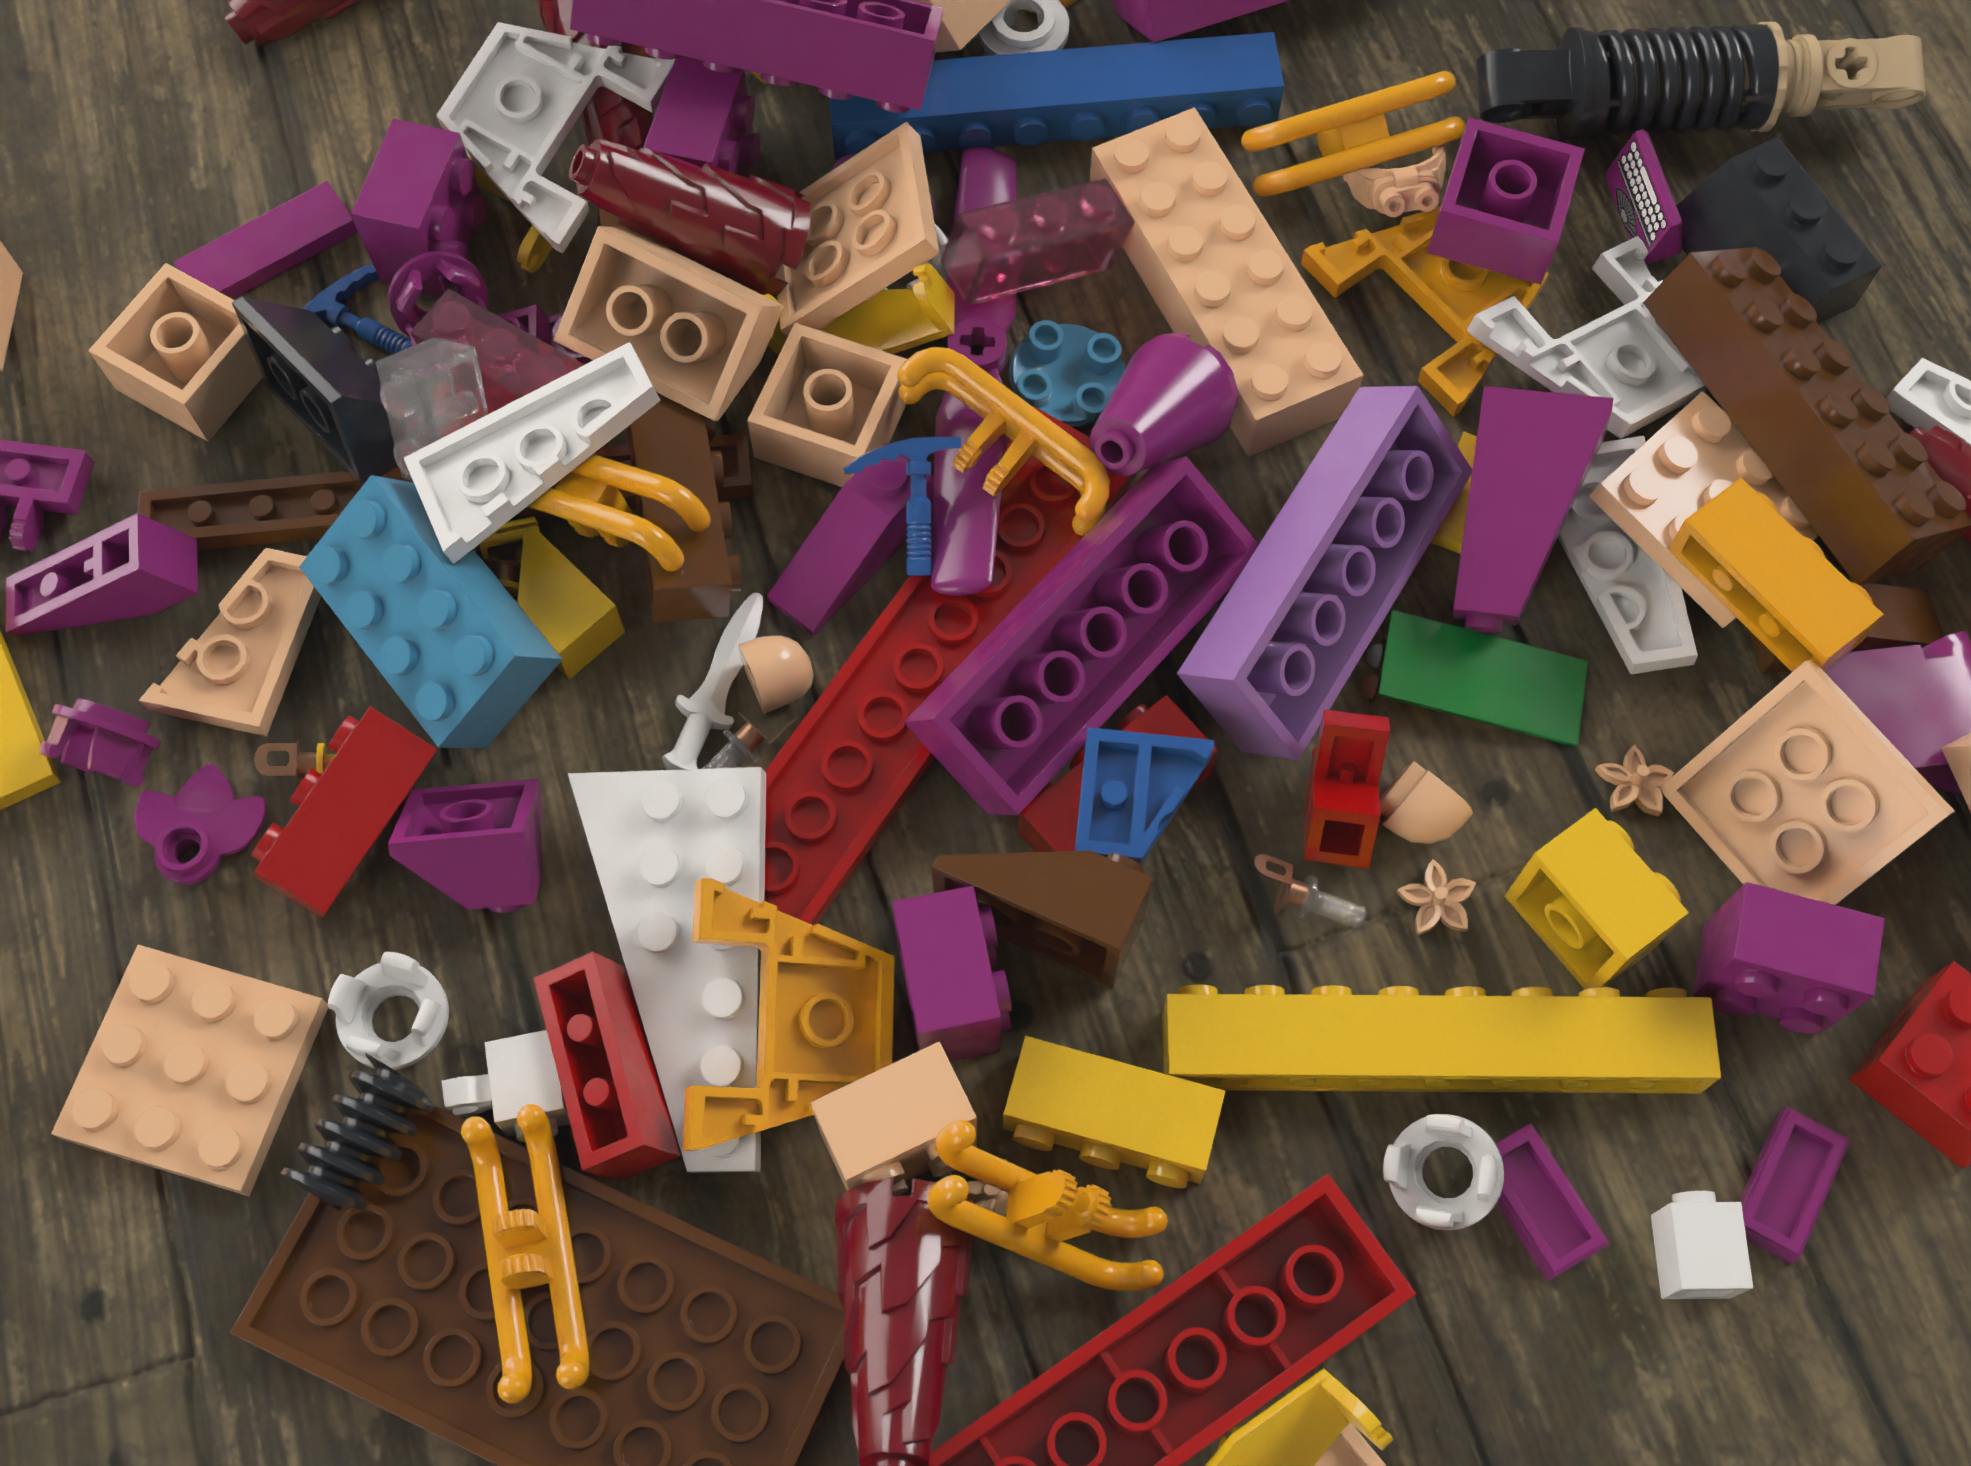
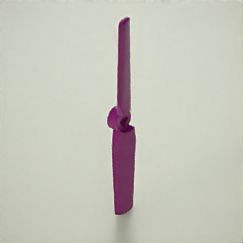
(962, 510)

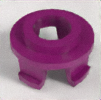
(408, 285)
(100, 741)

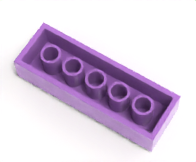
(1327, 572)

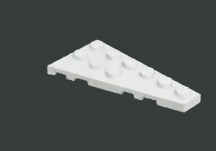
(696, 1000)

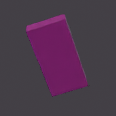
(1790, 1183)
(1545, 1206)

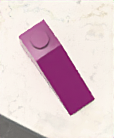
(847, 545)
(104, 578)

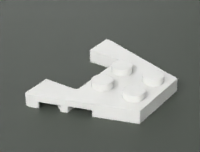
(524, 101)
(1611, 357)

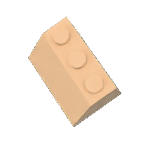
(686, 323)

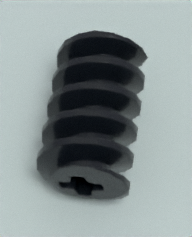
(360, 1136)

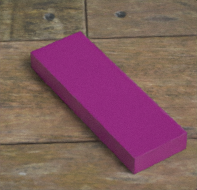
(271, 242)

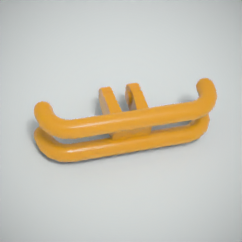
(1353, 134)
(1008, 415)
(593, 504)
(1041, 1214)
(527, 1252)

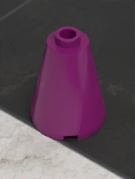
(1165, 405)

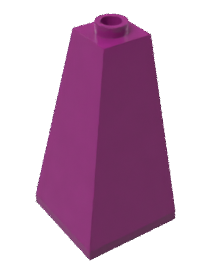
(1523, 484)

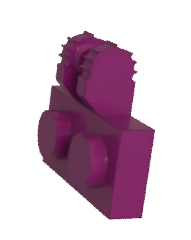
(37, 481)

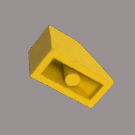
(565, 605)

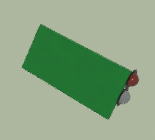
(1478, 678)

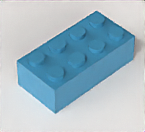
(431, 627)

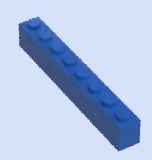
(1077, 94)

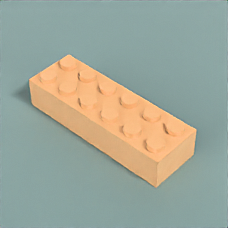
(1227, 279)

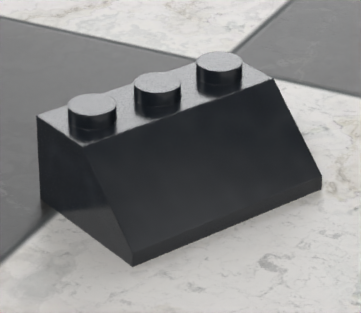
(1775, 205)
(321, 383)

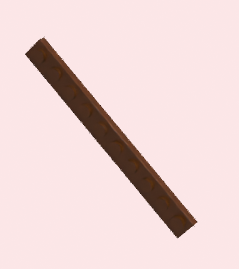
(309, 504)

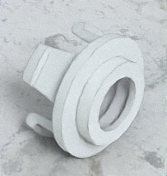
(1050, 35)
(359, 997)
(1405, 1164)

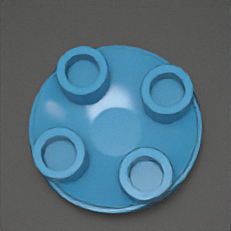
(1066, 371)

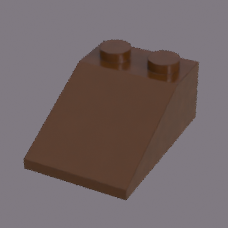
(1057, 903)

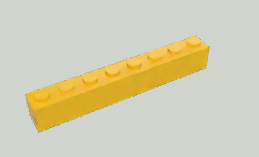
(1441, 1041)

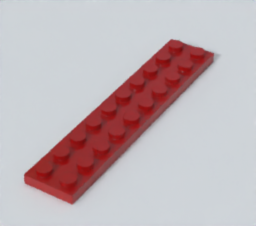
(852, 752)

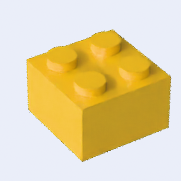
(1595, 900)

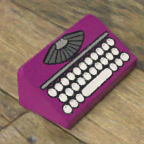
(1645, 198)

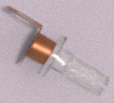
(740, 746)
(1307, 898)

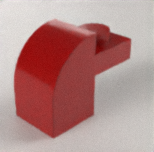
(1344, 789)

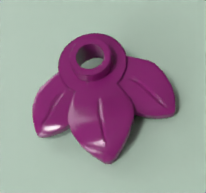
(198, 816)

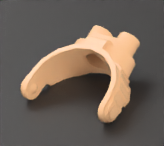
(1400, 188)

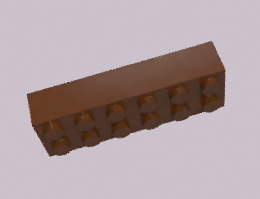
(1808, 413)

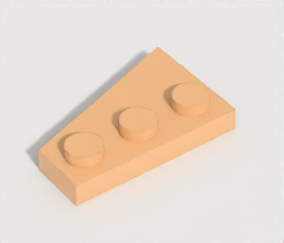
(247, 652)

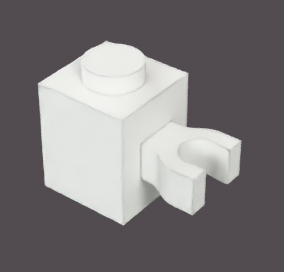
(518, 1075)

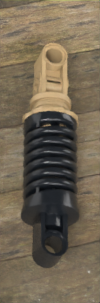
(1695, 78)

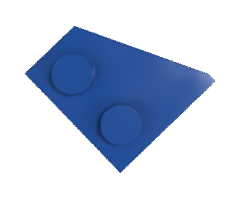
(1134, 788)

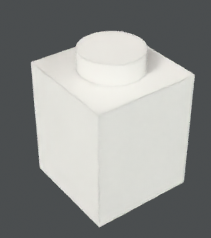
(1701, 1248)

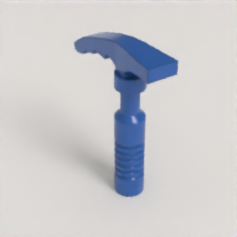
(329, 308)
(918, 505)

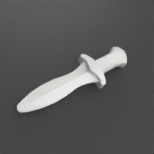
(707, 705)

